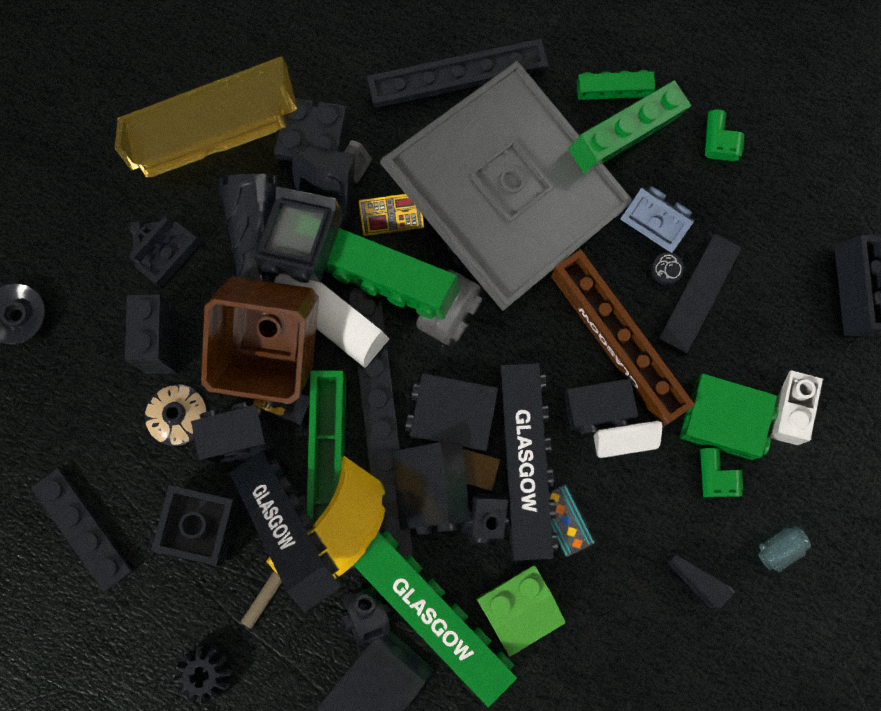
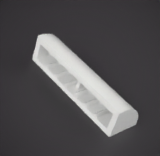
(343, 323)

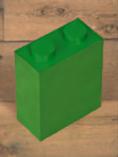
(730, 417)

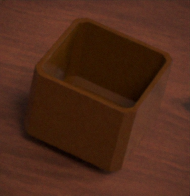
(245, 358)

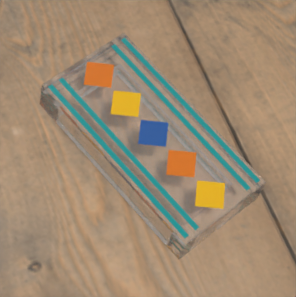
(569, 524)

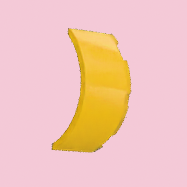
(351, 516)

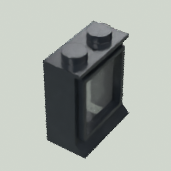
(299, 235)

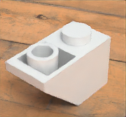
(797, 408)

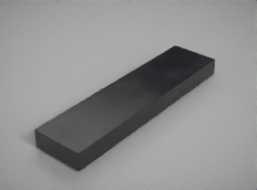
(699, 294)

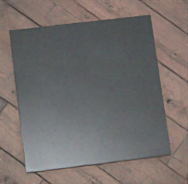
(505, 185)

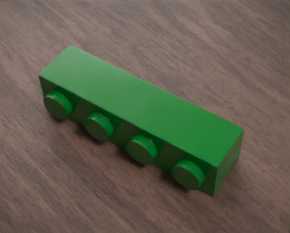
(615, 85)

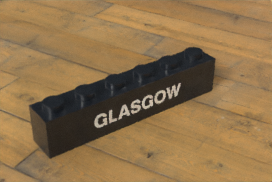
(526, 463)
(286, 531)

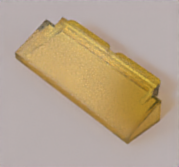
(206, 119)

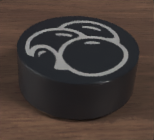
(667, 268)

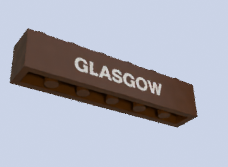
(621, 338)

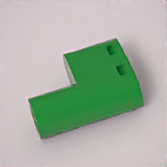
(720, 142)
(717, 481)

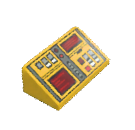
(389, 215)

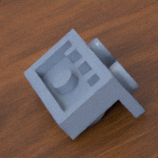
(658, 218)

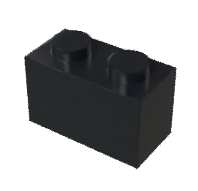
(600, 406)

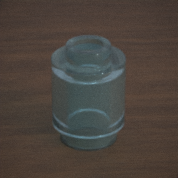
(784, 548)

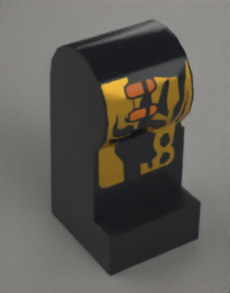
(295, 413)

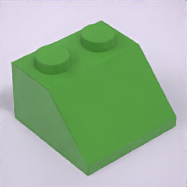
(521, 610)

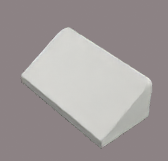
(628, 439)

